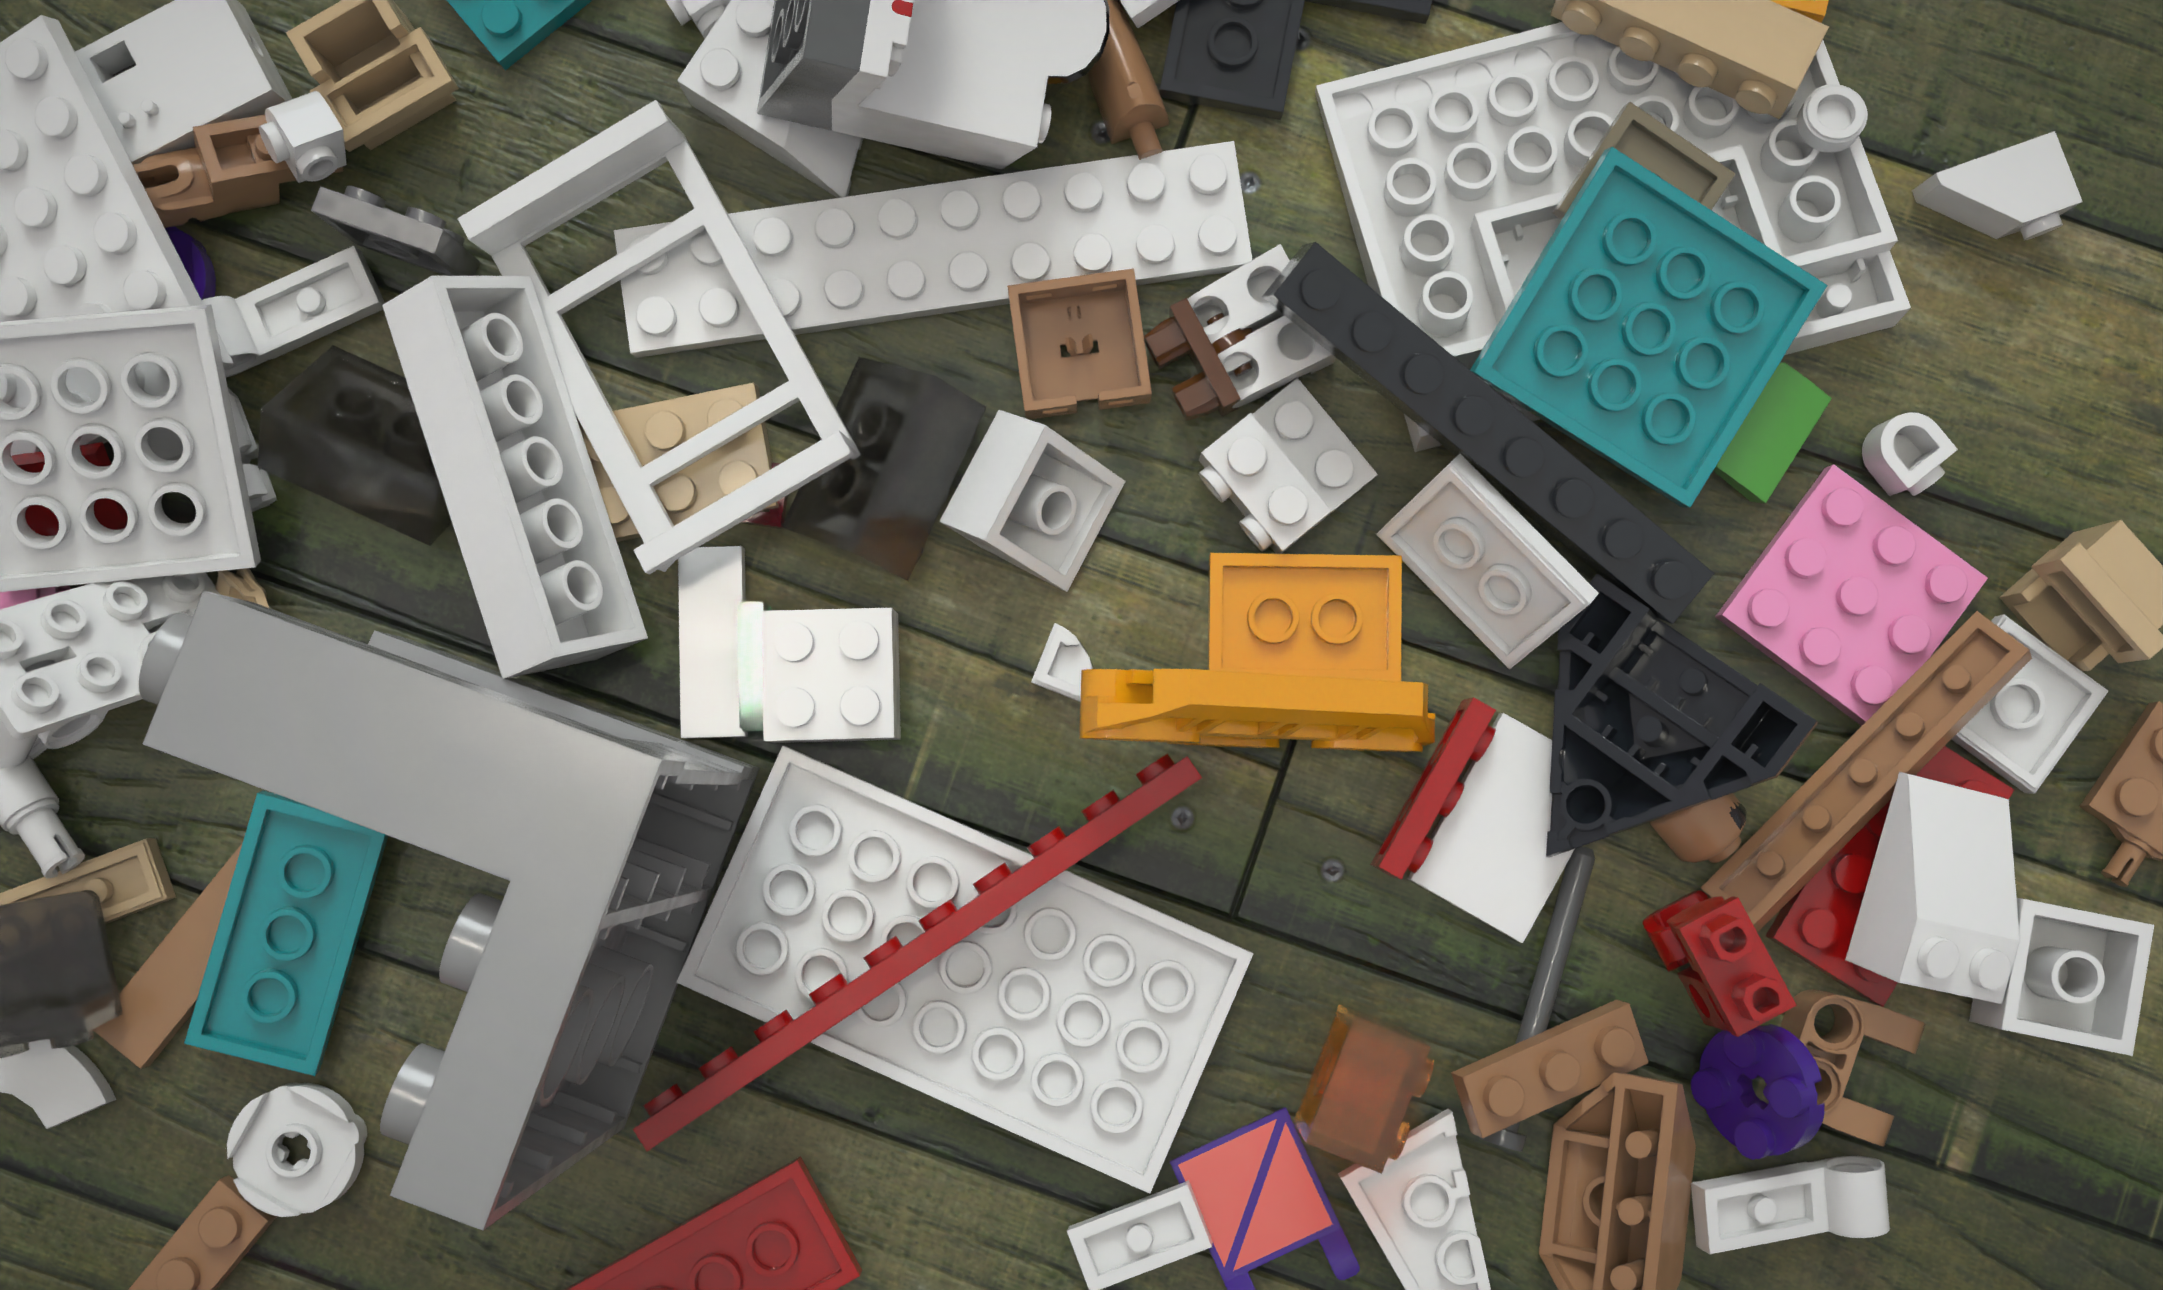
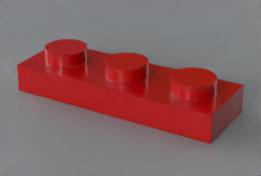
(1435, 789)

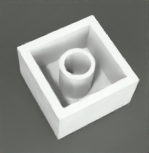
(830, 675)
(2073, 978)

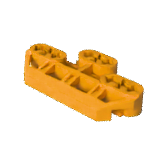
(1254, 709)

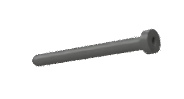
(1551, 966)

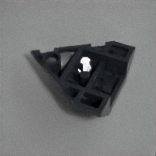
(1652, 724)

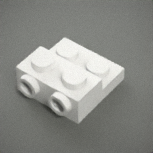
(1284, 468)

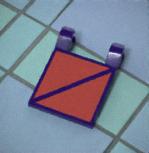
(1262, 1199)

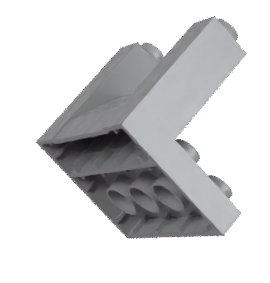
(583, 811)

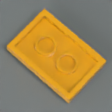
(1306, 614)

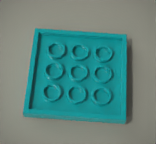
(1647, 328)

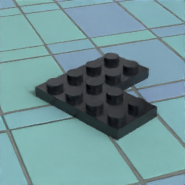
(1244, 50)

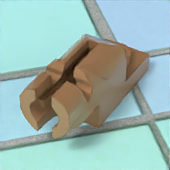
(217, 177)

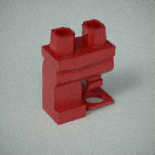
(1730, 967)

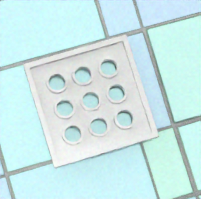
(194, 408)

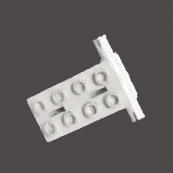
(59, 676)

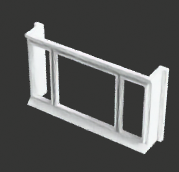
(572, 186)

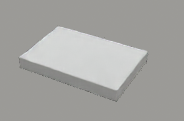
(1486, 562)
(1494, 841)

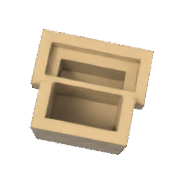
(373, 69)
(2094, 597)

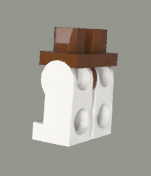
(1220, 338)

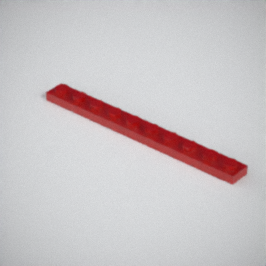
(894, 962)

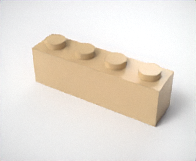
(1732, 46)

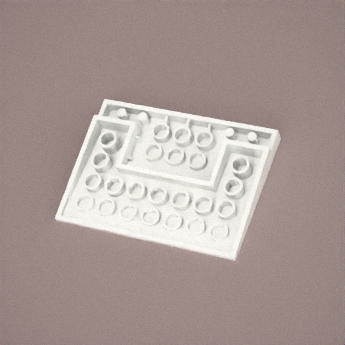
(1474, 147)

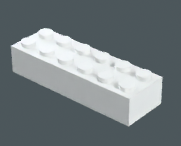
(514, 471)

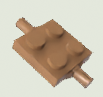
(2131, 797)

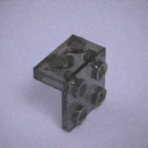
(54, 972)

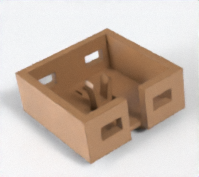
(1075, 315)

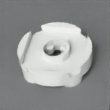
(259, 1158)

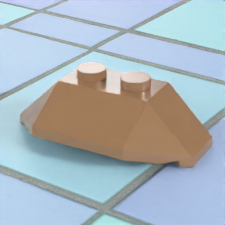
(1620, 1188)

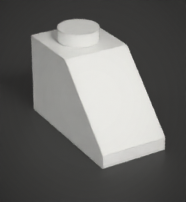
(2006, 190)

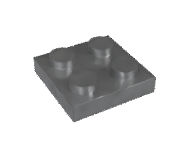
(410, 238)

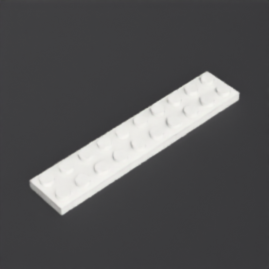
(945, 247)

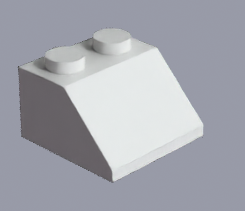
(1033, 499)

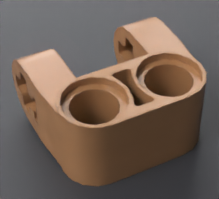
(1838, 1050)

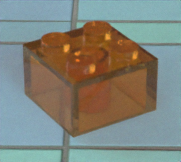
(1363, 1089)

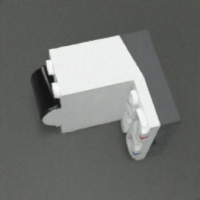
(931, 72)

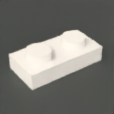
(1139, 1236)

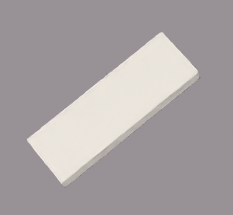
(708, 640)

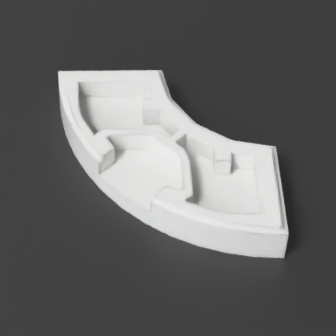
(55, 1082)

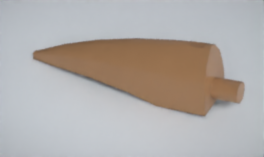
(1127, 89)

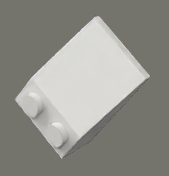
(1941, 892)

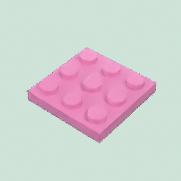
(1850, 595)

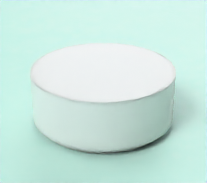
(1832, 118)

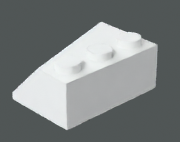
(726, 86)

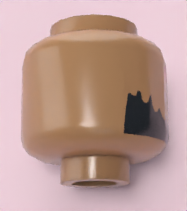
(1705, 830)

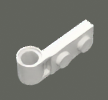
(295, 309)
(1791, 1202)

